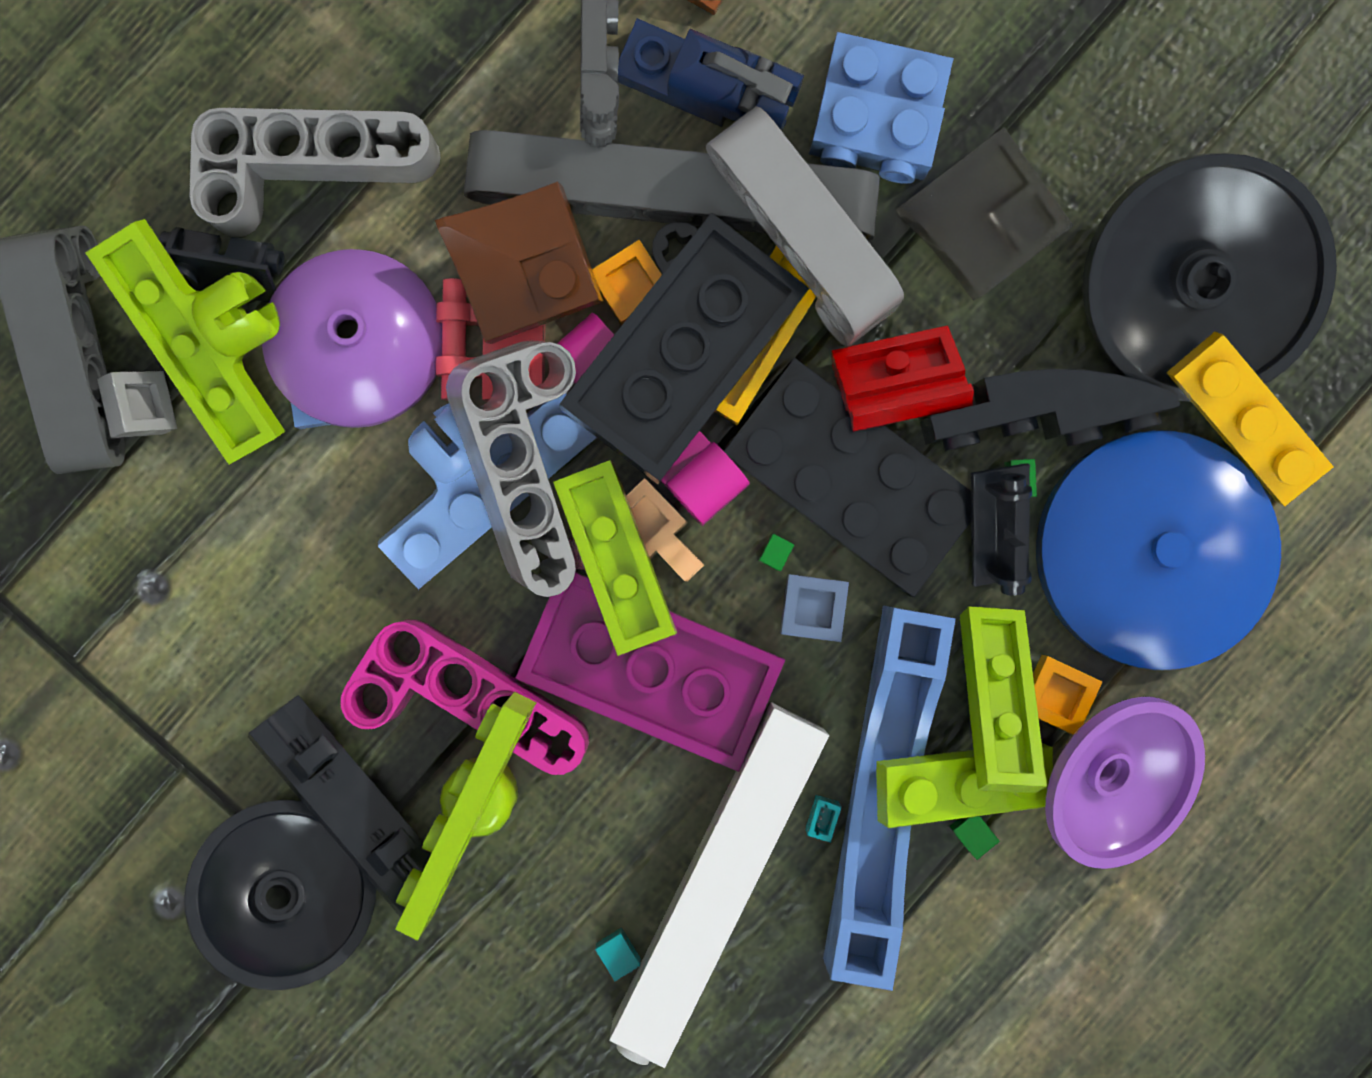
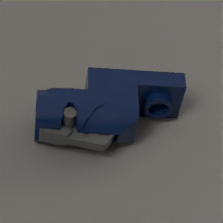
(706, 75)

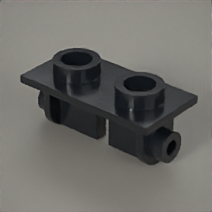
(201, 265)
(1001, 528)

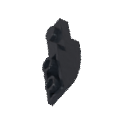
(1064, 399)

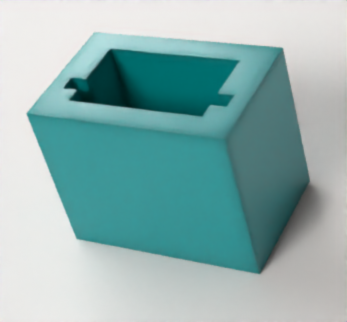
(823, 818)
(618, 954)

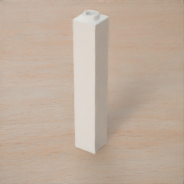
(716, 886)

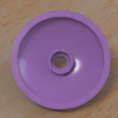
(376, 370)
(1124, 782)

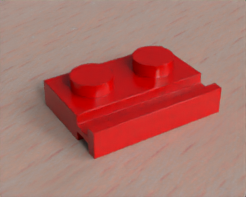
(901, 378)

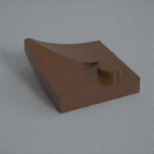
(521, 262)

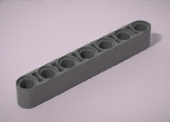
(637, 181)

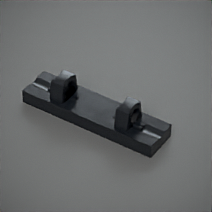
(341, 797)

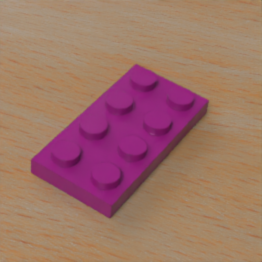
(684, 689)

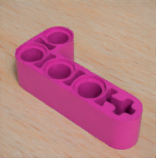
(704, 474)
(426, 678)

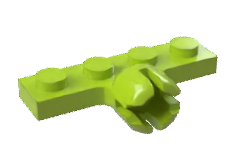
(195, 335)
(473, 804)

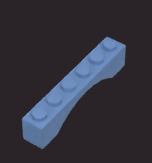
(873, 860)

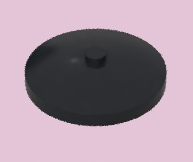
(1204, 252)

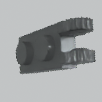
(598, 72)

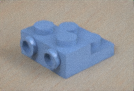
(881, 108)

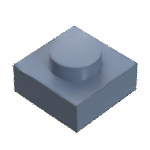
(814, 608)

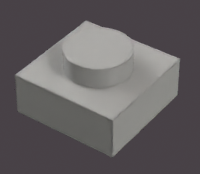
(137, 403)

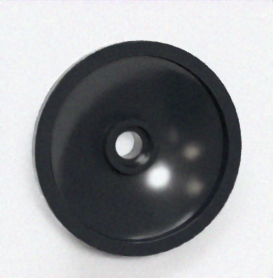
(228, 910)

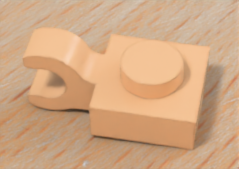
(658, 527)

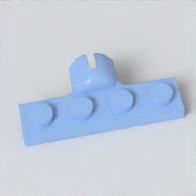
(455, 511)

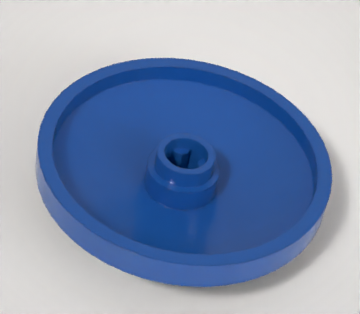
(1158, 550)

